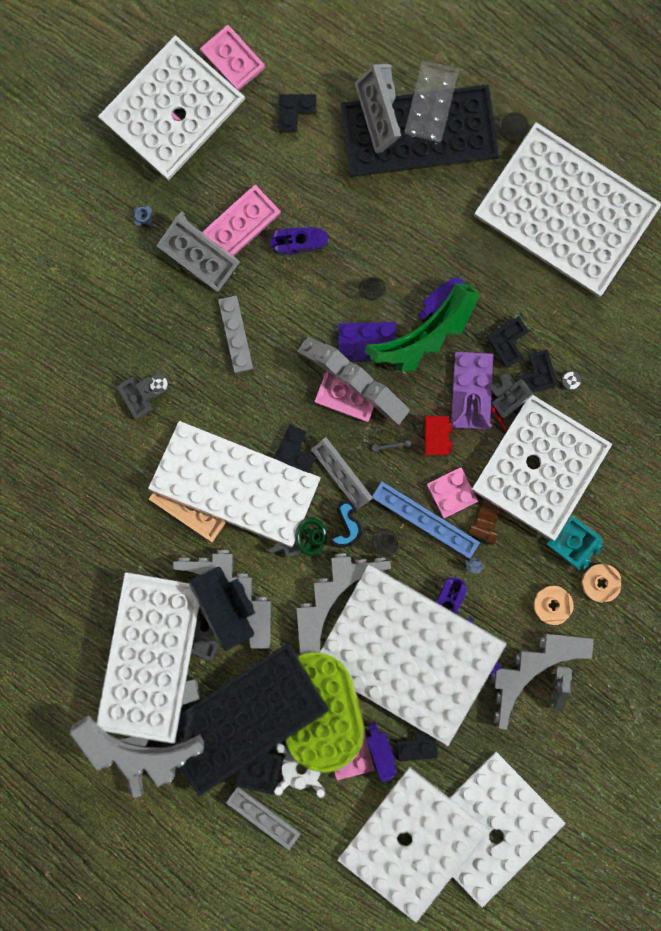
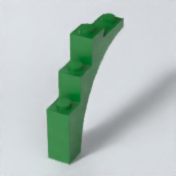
(429, 337)

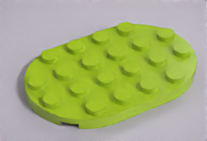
(337, 735)

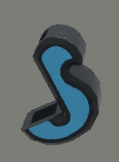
(351, 526)

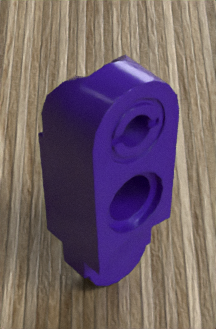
(314, 238)
(437, 298)
(454, 598)
(381, 753)

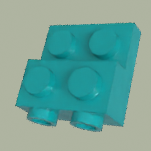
(576, 543)

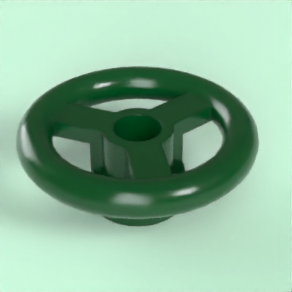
(313, 536)

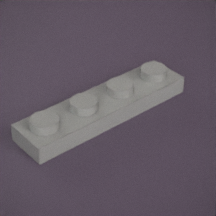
(235, 334)
(341, 473)
(263, 817)

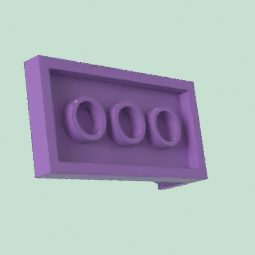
(472, 390)

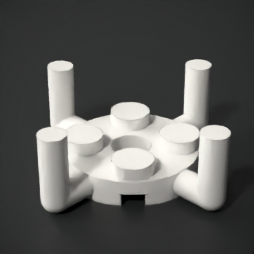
(295, 779)

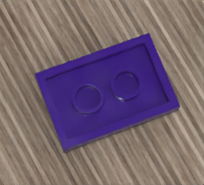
(356, 336)

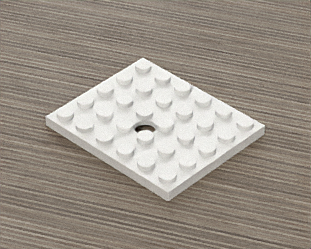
(171, 82)
(567, 459)
(506, 803)
(440, 844)

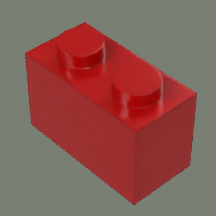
(437, 436)

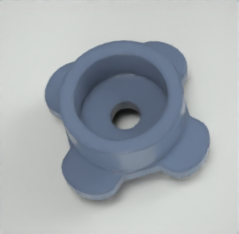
(138, 211)
(474, 565)

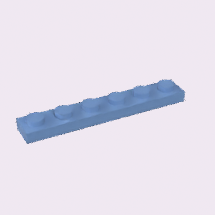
(425, 520)

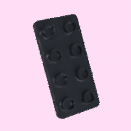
(224, 607)

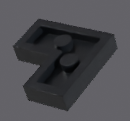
(293, 105)
(503, 341)
(543, 373)
(290, 452)
(417, 749)

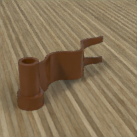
(486, 523)

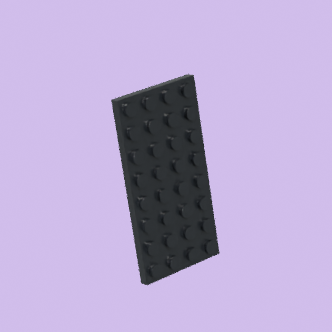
(466, 136)
(249, 717)

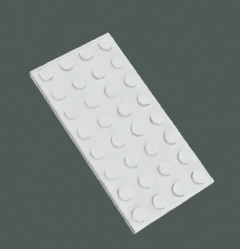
(234, 484)
(149, 658)

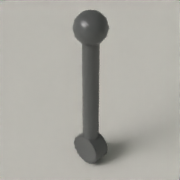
(376, 448)

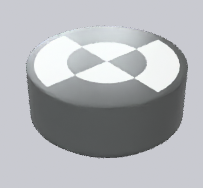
(571, 381)
(159, 383)

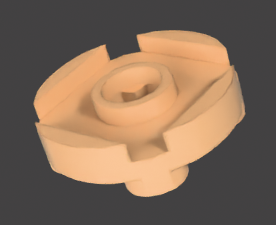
(612, 583)
(560, 596)

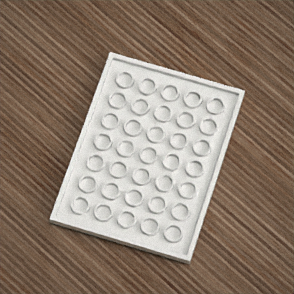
(567, 210)
(412, 654)

